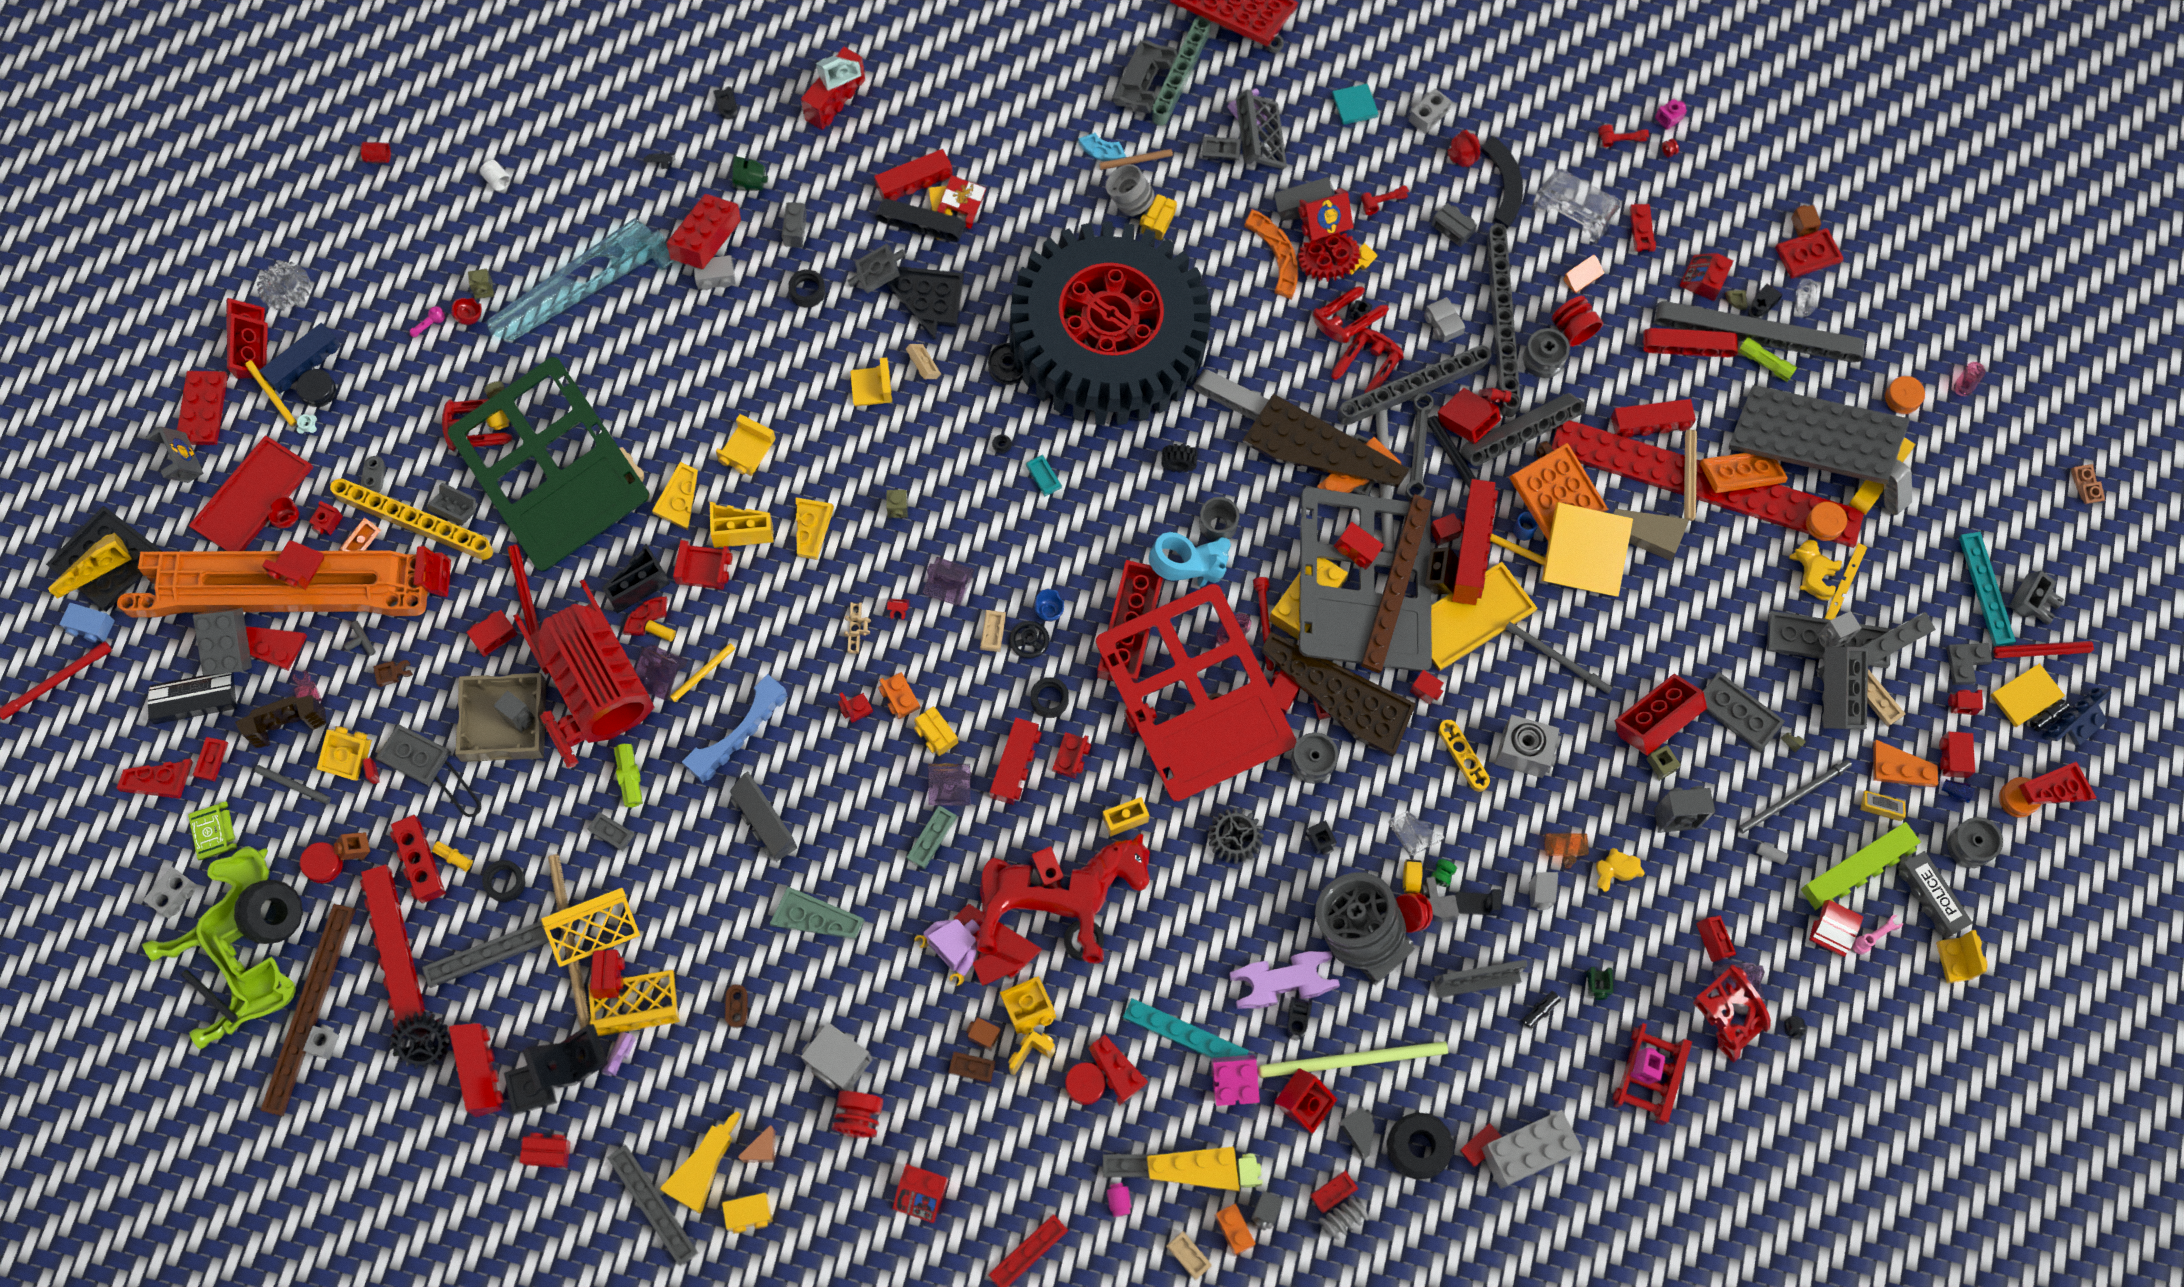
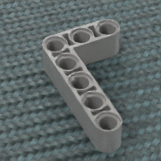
(1899, 489)

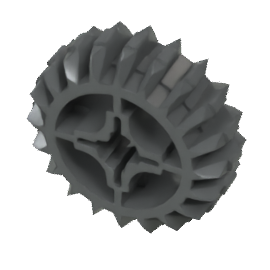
(1243, 833)

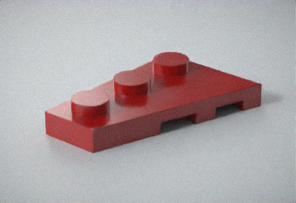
(160, 780)
(1119, 1070)

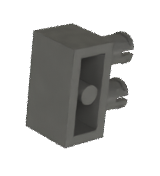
(2033, 594)

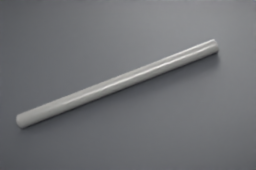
(1385, 490)

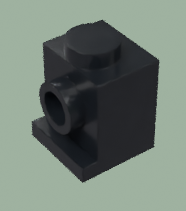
(1321, 831)

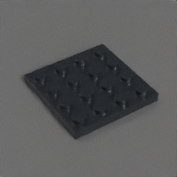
(111, 585)

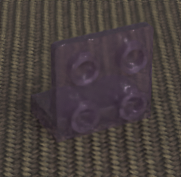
(658, 670)

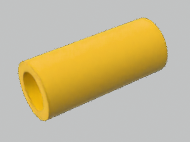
(660, 630)

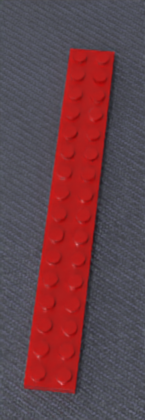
(1667, 471)

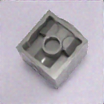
(1528, 746)
(835, 1058)

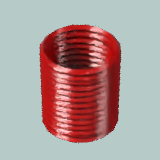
(375, 152)

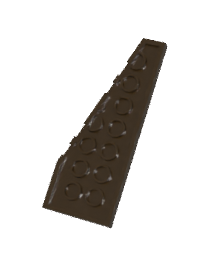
(1302, 439)
(1357, 704)

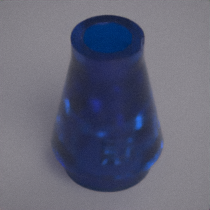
(1960, 791)

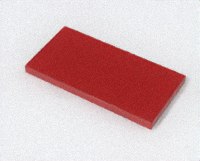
(244, 500)

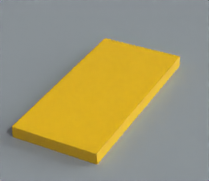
(1464, 627)

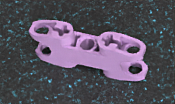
(1268, 982)

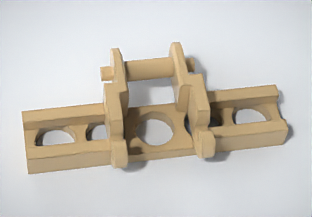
(856, 617)

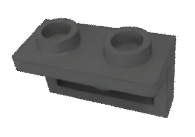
(453, 504)

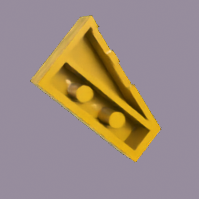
(739, 526)

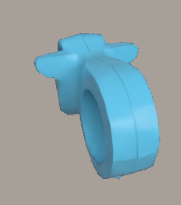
(1205, 561)

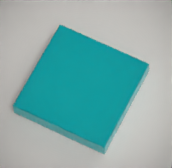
(1355, 104)

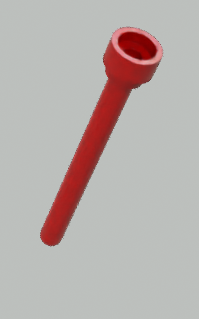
(1261, 586)

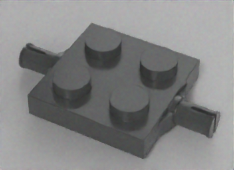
(877, 268)

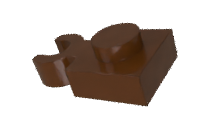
(388, 672)

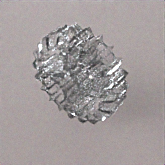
(292, 277)

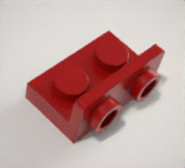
(1070, 755)

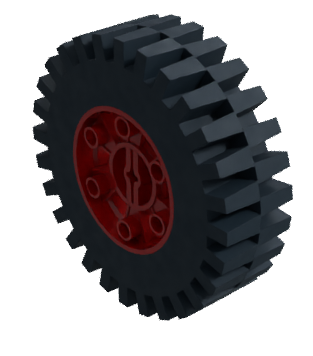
(1113, 287)

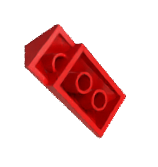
(245, 337)

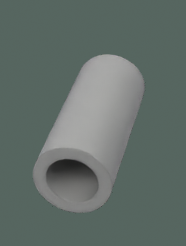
(1772, 853)

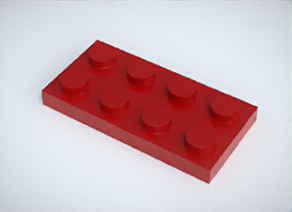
(202, 406)

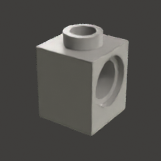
(325, 1050)

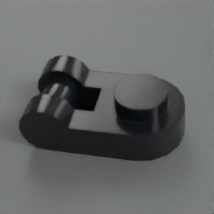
(727, 108)

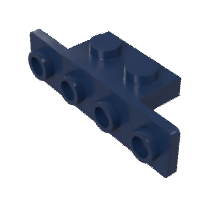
(2081, 720)

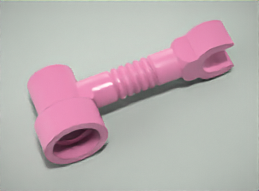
(1864, 943)

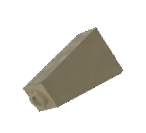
(1655, 532)

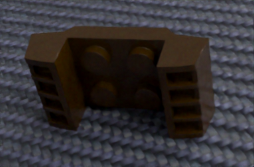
(278, 713)

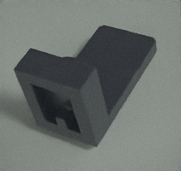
(1479, 903)

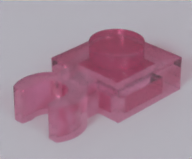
(306, 687)

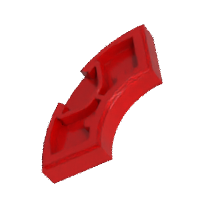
(649, 610)

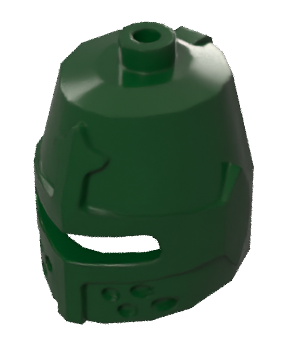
(748, 174)

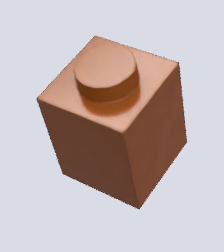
(1806, 220)
(983, 1033)

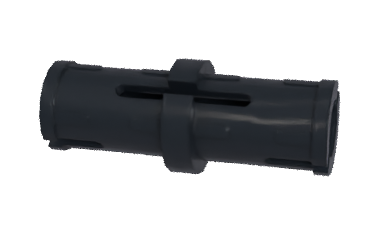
(2049, 715)
(1541, 1010)

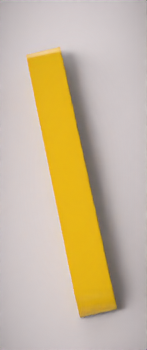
(405, 512)

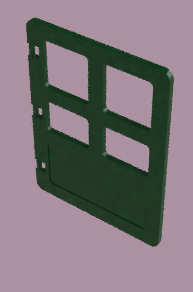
(573, 501)

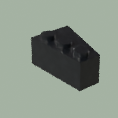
(636, 581)

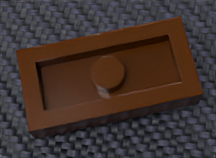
(972, 1067)

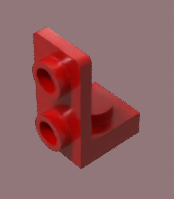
(854, 708)

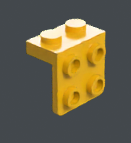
(1042, 1043)

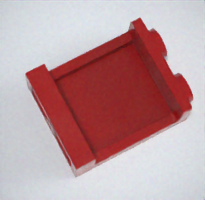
(702, 566)

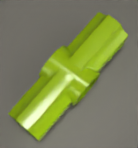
(628, 775)

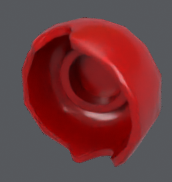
(466, 311)
(283, 512)

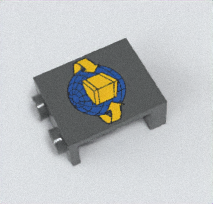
(185, 463)

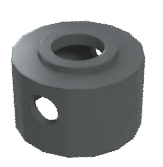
(1219, 508)

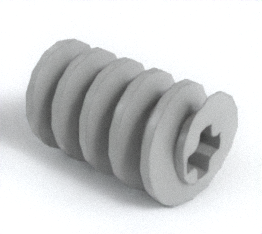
(1343, 1218)

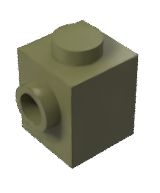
(897, 504)

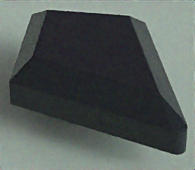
(664, 158)

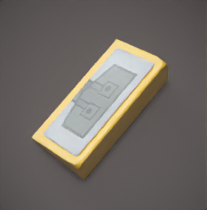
(1883, 806)

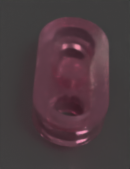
(1968, 380)
(1241, 618)

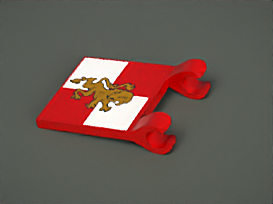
(963, 198)

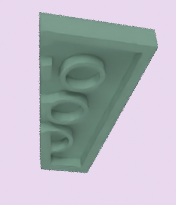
(812, 915)

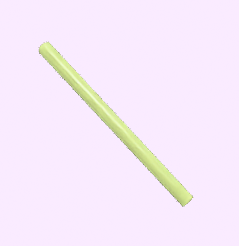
(1353, 1059)

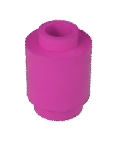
(1119, 1200)

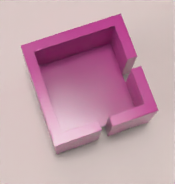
(1236, 1080)

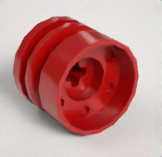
(1577, 320)
(857, 1114)

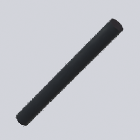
(210, 996)

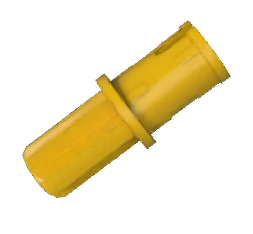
(452, 856)

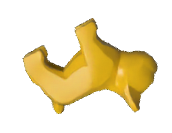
(1815, 568)

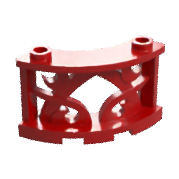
(1757, 1017)

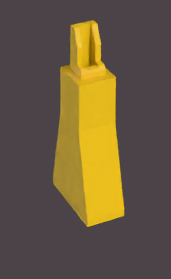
(695, 1176)

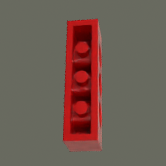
(433, 885)

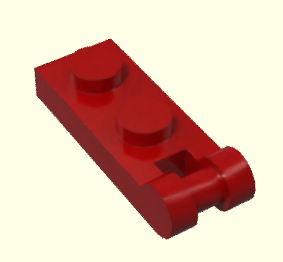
(1642, 227)
(1494, 395)

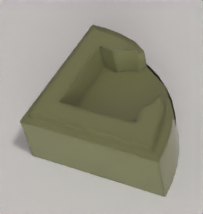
(1737, 299)
(1794, 743)

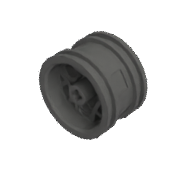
(1356, 904)

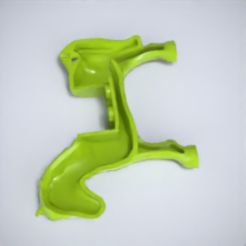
(252, 991)

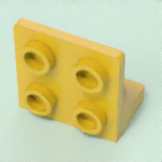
(871, 385)
(1962, 957)

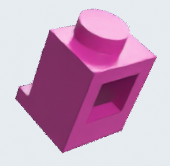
(1671, 113)
(1648, 1066)

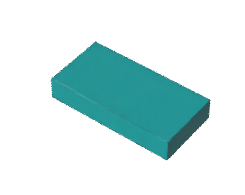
(1043, 475)

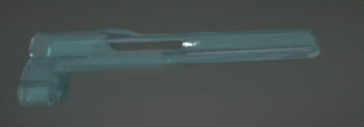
(625, 248)

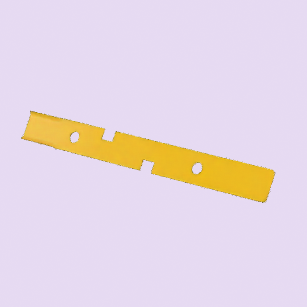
(1845, 584)

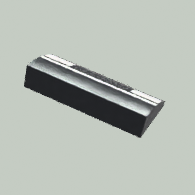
(191, 697)

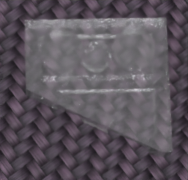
(1413, 834)

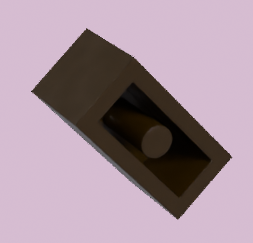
(1441, 571)

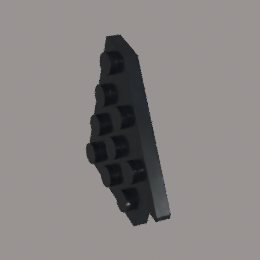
(929, 296)

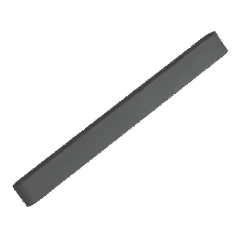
(1505, 311)
(1762, 331)

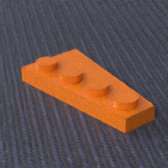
(1348, 483)

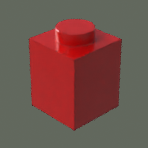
(1446, 529)
(1427, 687)

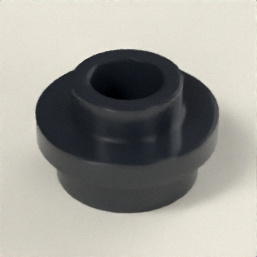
(1001, 439)

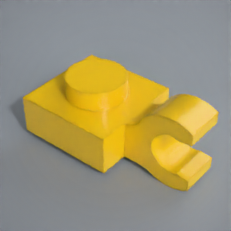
(1367, 256)

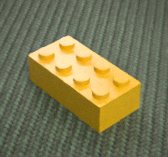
(1286, 612)

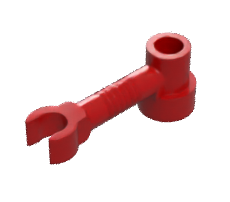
(1608, 135)
(1370, 203)

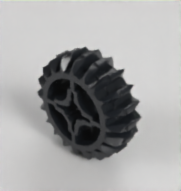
(430, 1052)

